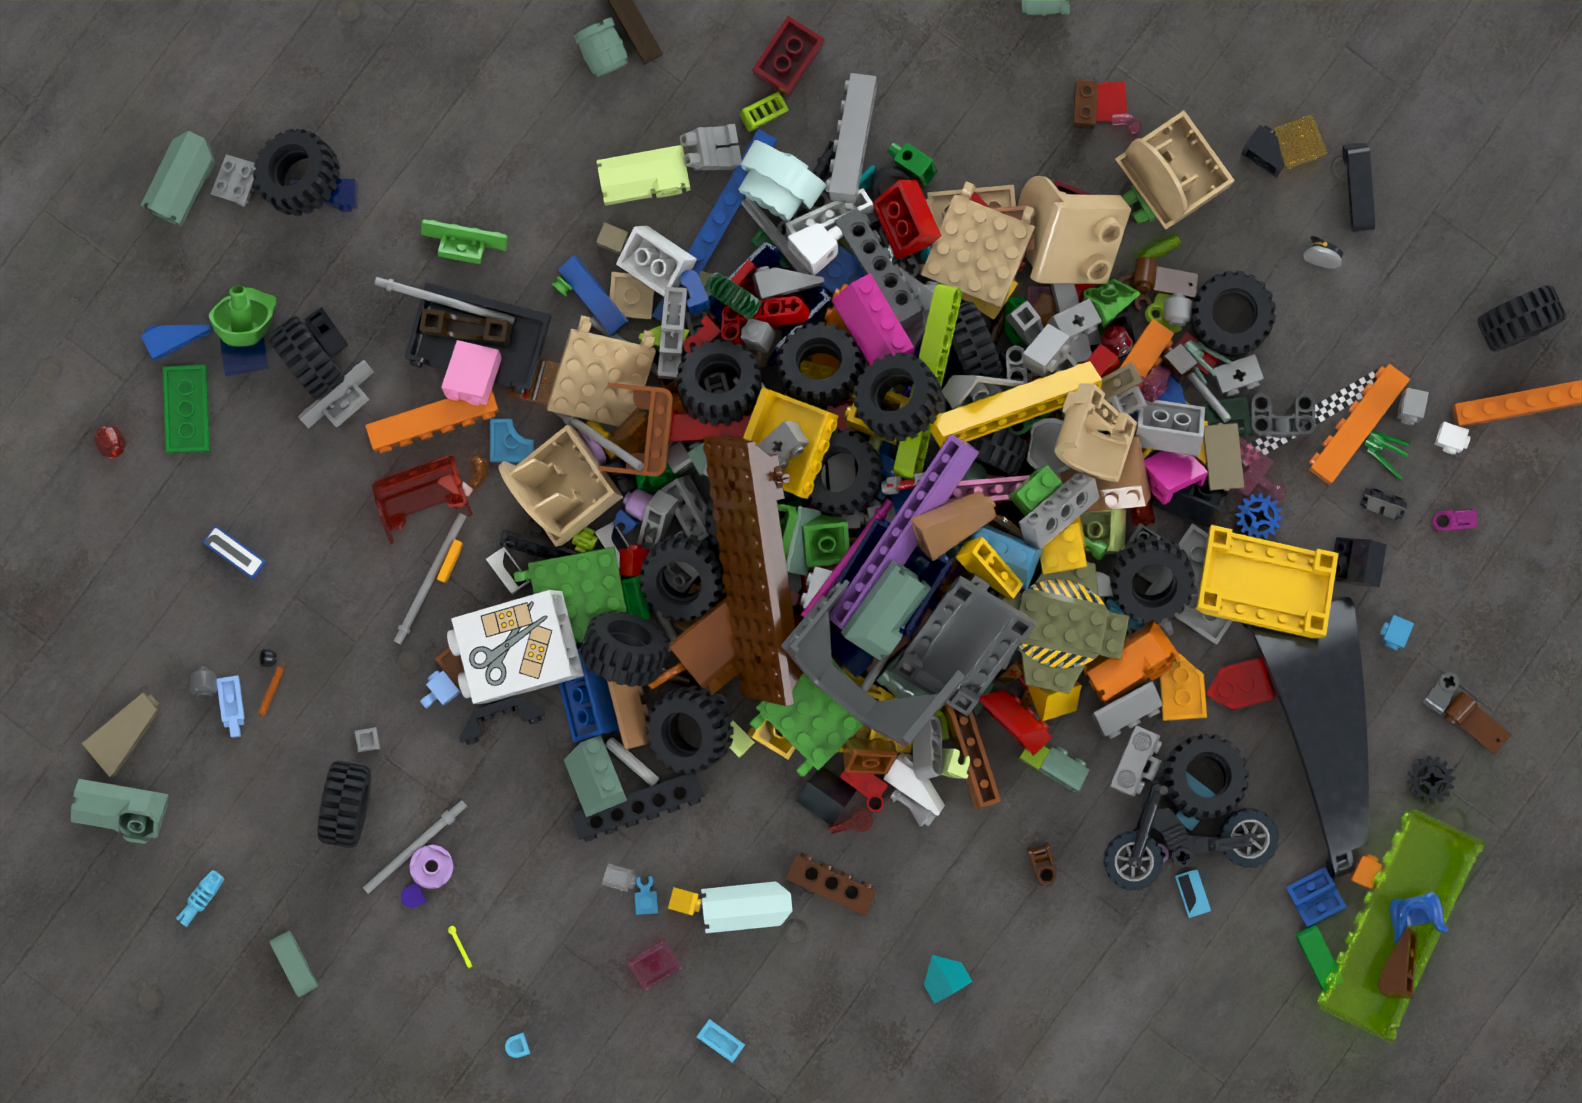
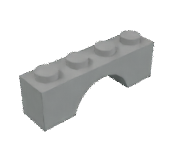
(1028, 326)

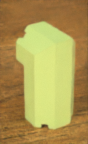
(643, 174)

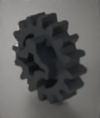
(1431, 790)

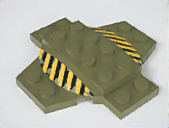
(1069, 628)

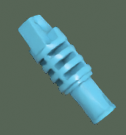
(201, 897)

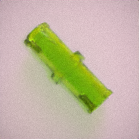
(1161, 247)

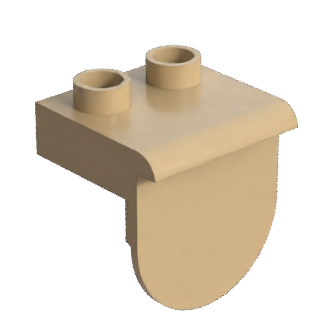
(1174, 170)
(1073, 233)
(561, 485)

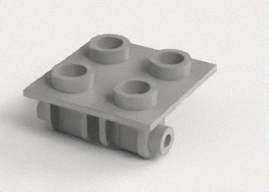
(235, 180)

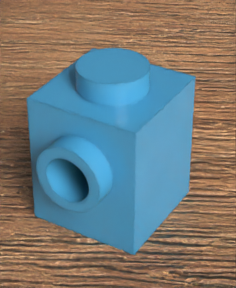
(1396, 632)

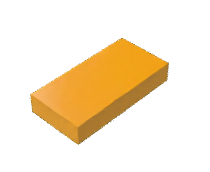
(450, 561)

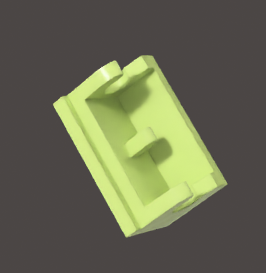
(951, 767)

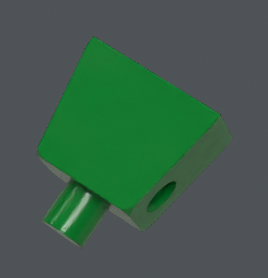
(914, 162)

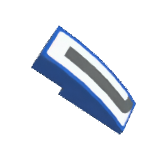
(235, 552)

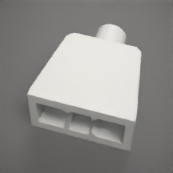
(815, 246)

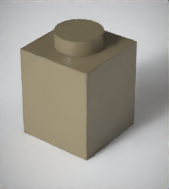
(612, 238)

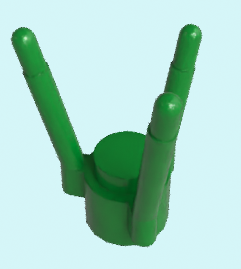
(1377, 441)

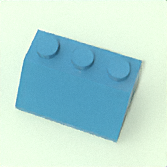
(1016, 553)

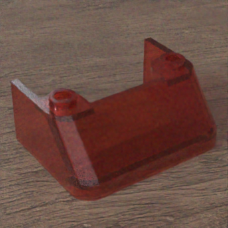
(418, 490)

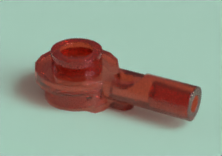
(860, 821)

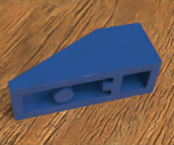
(170, 338)

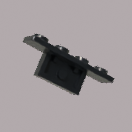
(534, 542)

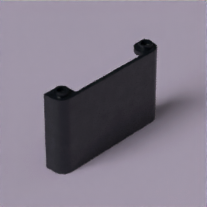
(518, 360)

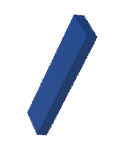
(593, 295)

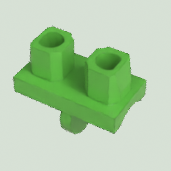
(1145, 213)

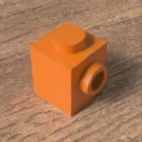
(1365, 871)

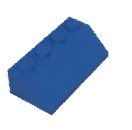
(588, 705)

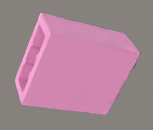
(471, 373)

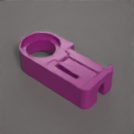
(1458, 520)

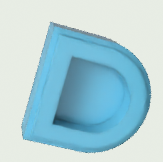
(517, 1046)

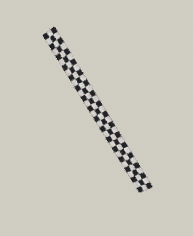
(1322, 411)

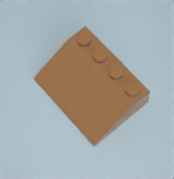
(1129, 491)

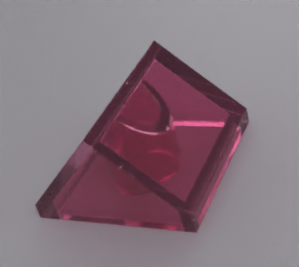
(654, 964)

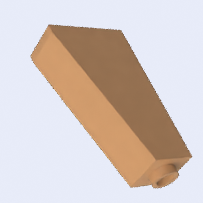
(952, 523)

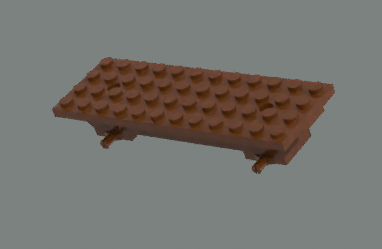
(752, 554)

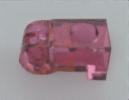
(1155, 383)

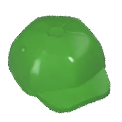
(243, 316)

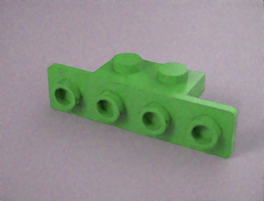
(462, 242)

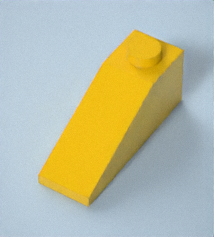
(985, 563)

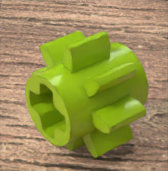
(585, 540)

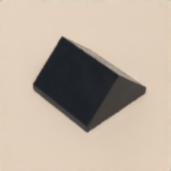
(826, 795)

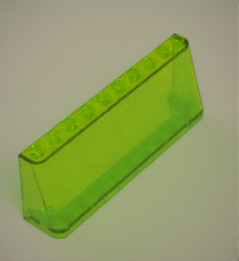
(1422, 860)

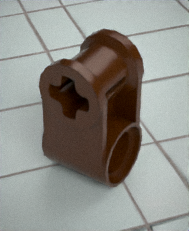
(1042, 862)

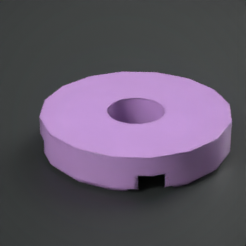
(431, 879)

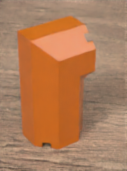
(1143, 656)

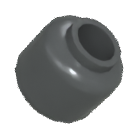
(203, 683)

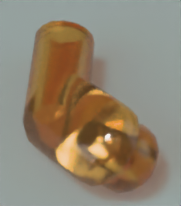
(481, 470)

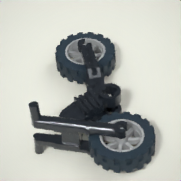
(1179, 840)

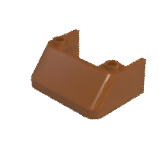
(660, 406)

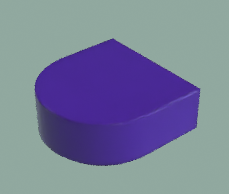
(413, 896)

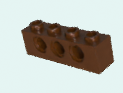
(797, 875)

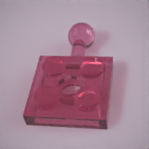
(1258, 466)

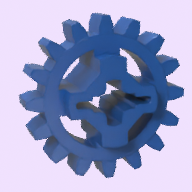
(1249, 512)

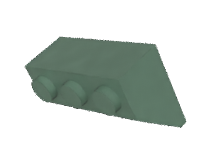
(796, 555)
(594, 776)

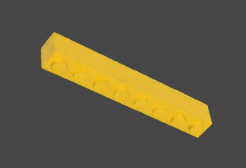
(1012, 405)

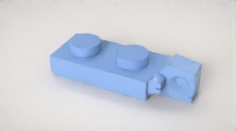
(231, 704)

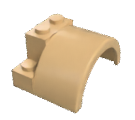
(1081, 443)

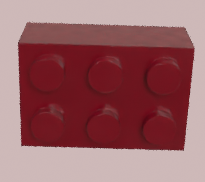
(788, 56)

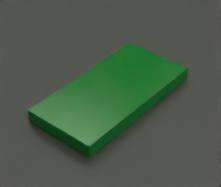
(186, 409)

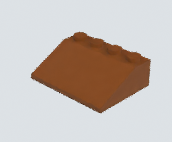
(708, 649)

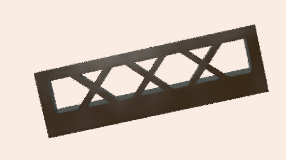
(636, 29)

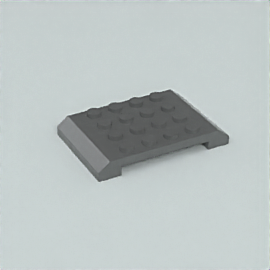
(966, 634)

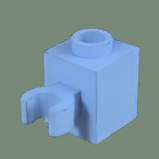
(442, 689)

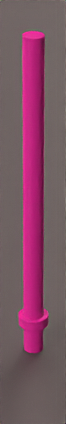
(880, 513)

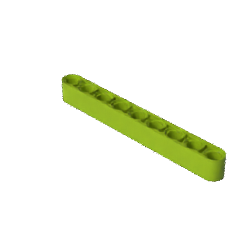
(935, 354)

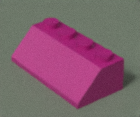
(871, 320)

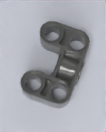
(1282, 425)

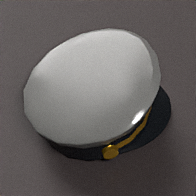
(1323, 254)

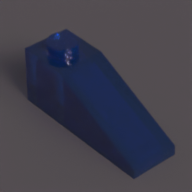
(344, 196)

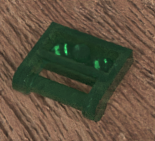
(1236, 408)

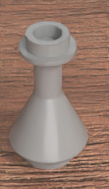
(921, 814)

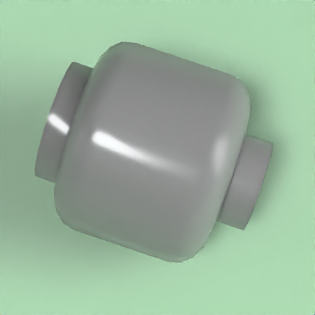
(1177, 310)

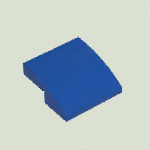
(1316, 897)

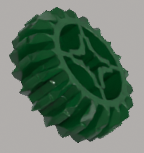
(732, 295)

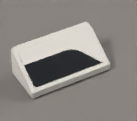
(610, 537)
(505, 568)

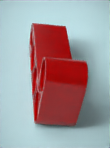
(791, 311)

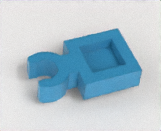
(645, 900)

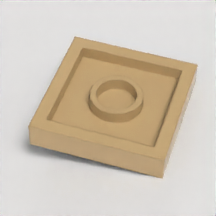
(631, 295)

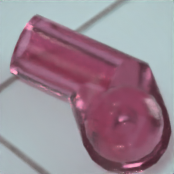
(1128, 119)

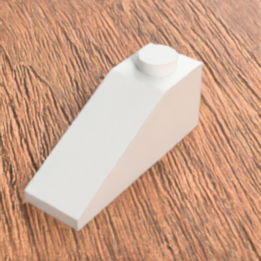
(903, 778)

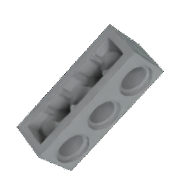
(690, 506)

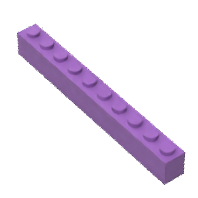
(899, 538)

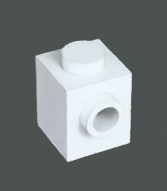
(1452, 438)

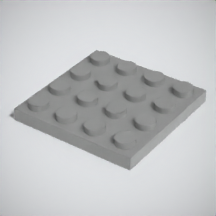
(1208, 626)

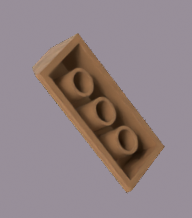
(630, 714)

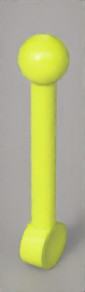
(452, 930)

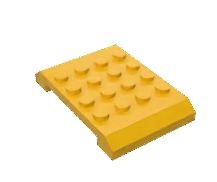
(1267, 583)

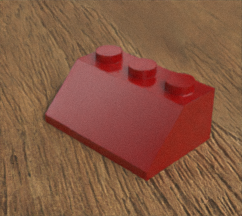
(906, 218)
(1017, 720)

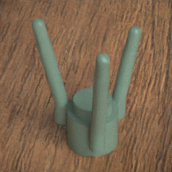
(1195, 350)

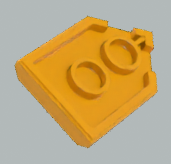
(1183, 692)

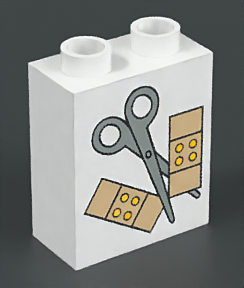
(515, 647)

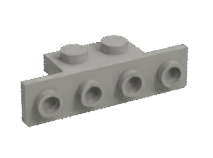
(342, 400)

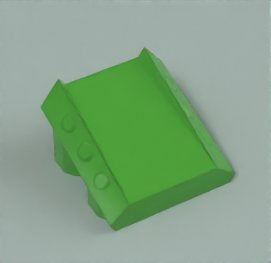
(1110, 299)

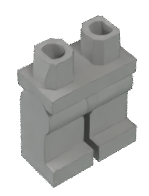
(712, 148)

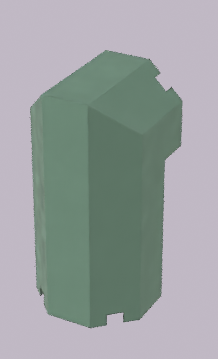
(179, 178)
(885, 610)
(120, 808)

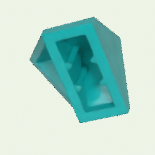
(945, 978)

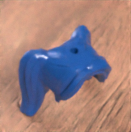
(1416, 911)

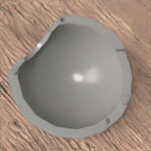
(1042, 445)

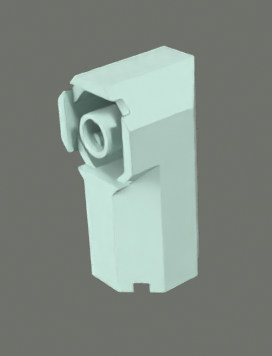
(746, 906)

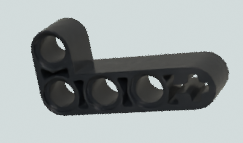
(1360, 186)

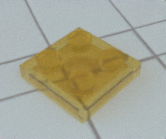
(1300, 142)

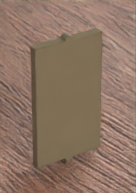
(1223, 457)

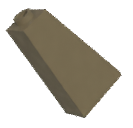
(120, 735)

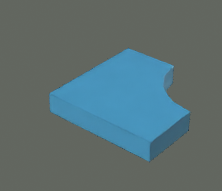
(507, 443)

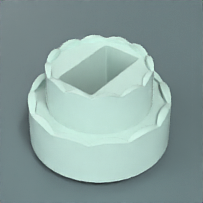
(778, 181)

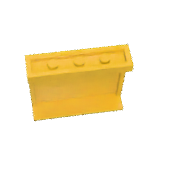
(816, 425)

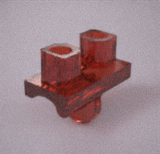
(1142, 515)

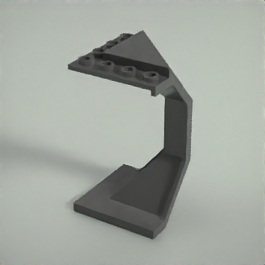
(894, 718)

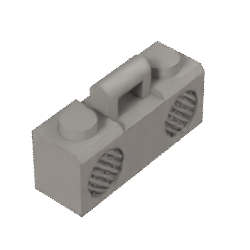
(1137, 752)

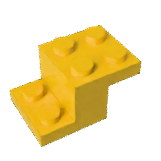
(1065, 550)

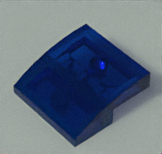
(244, 358)

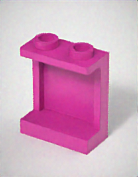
(1172, 472)

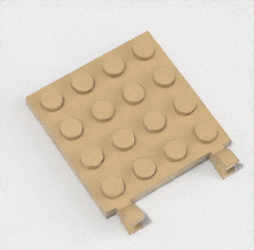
(979, 248)
(587, 368)

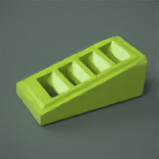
(747, 118)

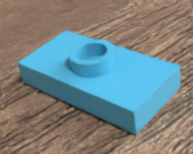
(720, 1040)

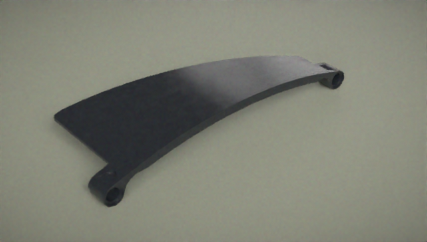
(1326, 712)

